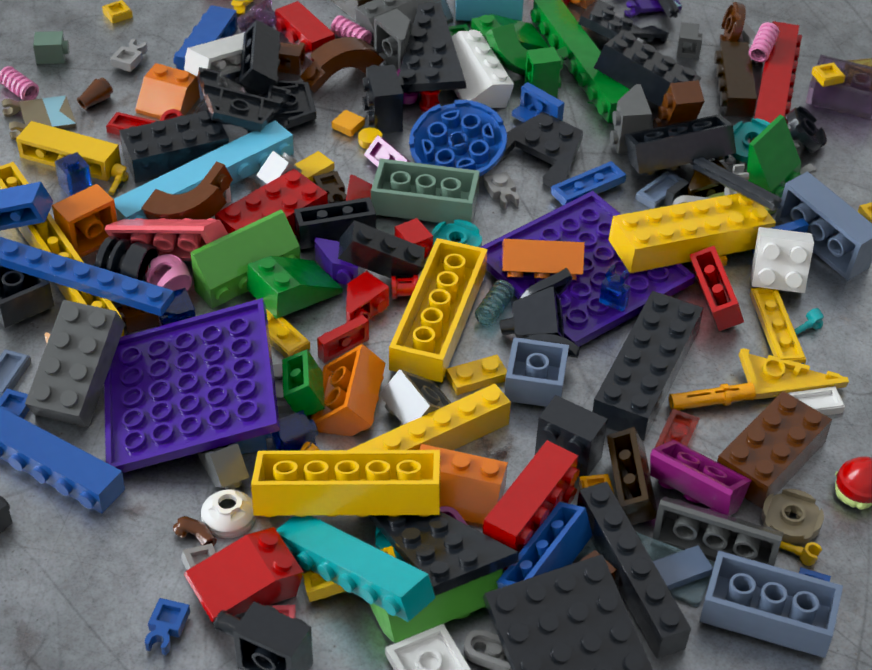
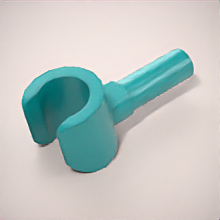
(814, 319)

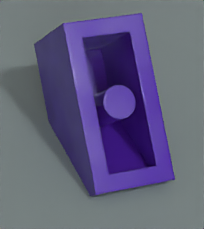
(327, 257)

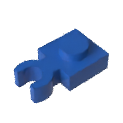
(166, 621)

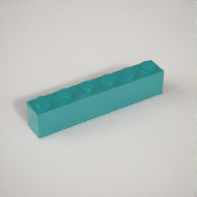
(357, 566)

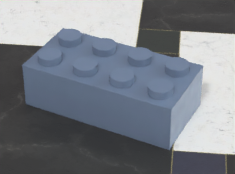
(838, 230)
(772, 604)

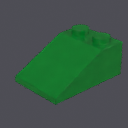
(525, 32)
(773, 158)
(289, 284)

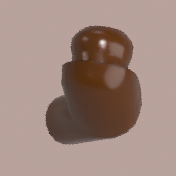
(198, 528)

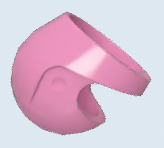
(168, 272)

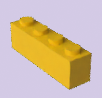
(48, 144)

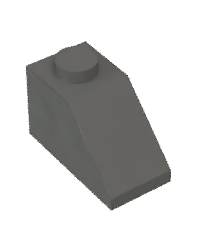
(225, 466)

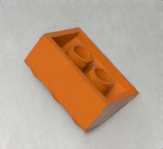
(542, 257)
(350, 392)
(470, 483)

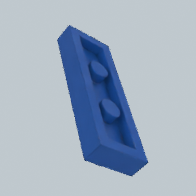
(596, 180)

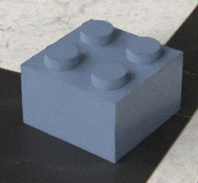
(535, 371)

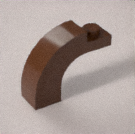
(338, 55)
(196, 204)

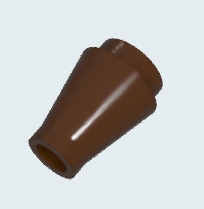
(96, 92)

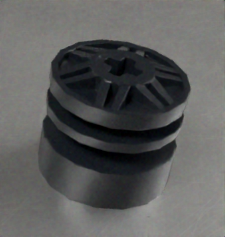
(124, 257)

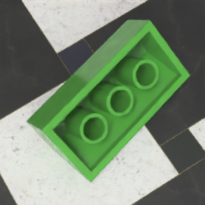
(223, 264)
(445, 607)

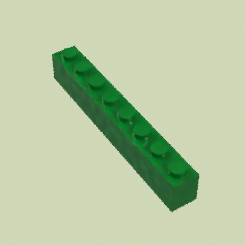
(563, 31)

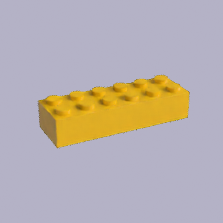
(674, 232)
(438, 310)
(346, 483)

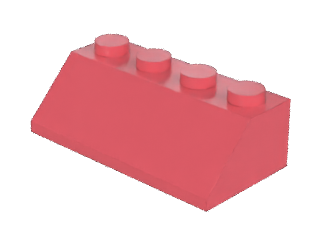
(169, 235)

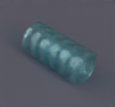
(494, 303)

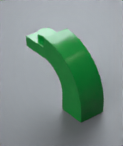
(509, 50)

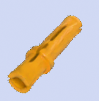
(720, 395)

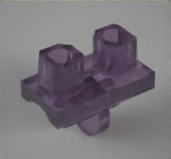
(261, 12)

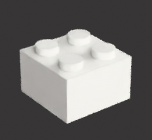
(781, 259)

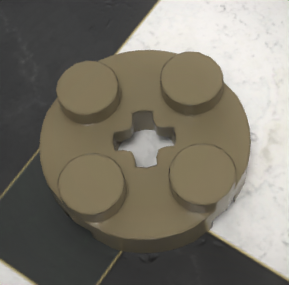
(799, 530)

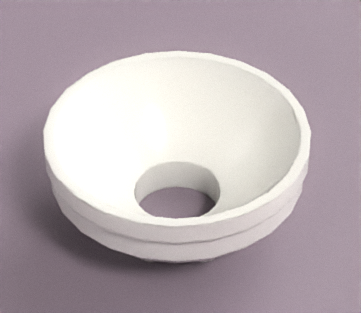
(228, 522)

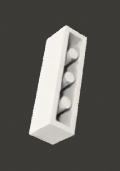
(218, 55)

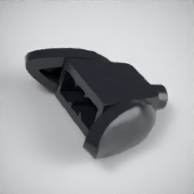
(539, 313)

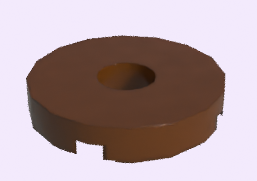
(733, 22)

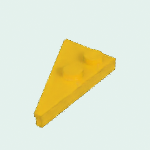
(776, 375)

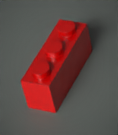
(302, 26)
(716, 288)

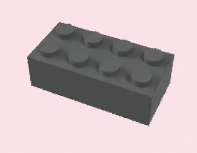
(75, 363)

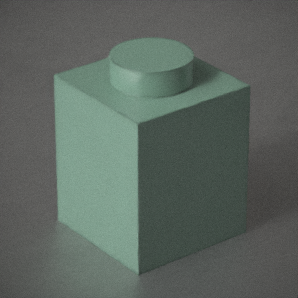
(50, 47)

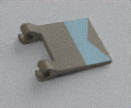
(47, 111)

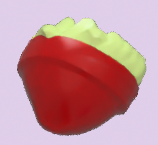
(855, 482)

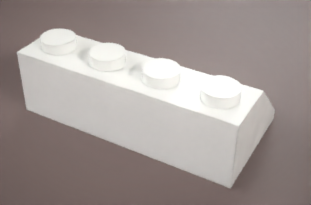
(483, 72)

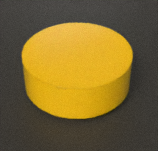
(367, 136)

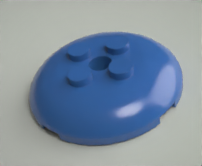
(459, 136)

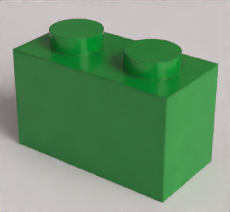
(544, 69)
(303, 383)

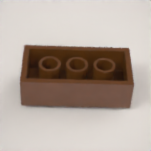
(776, 445)

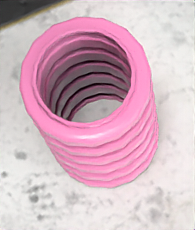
(345, 28)
(764, 42)
(18, 83)

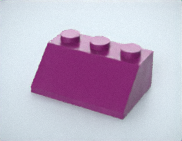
(698, 477)

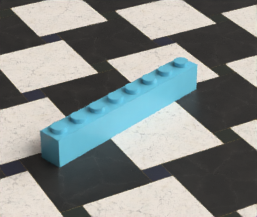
(241, 157)

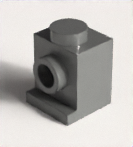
(689, 41)

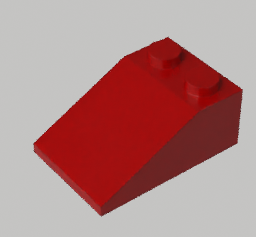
(246, 572)

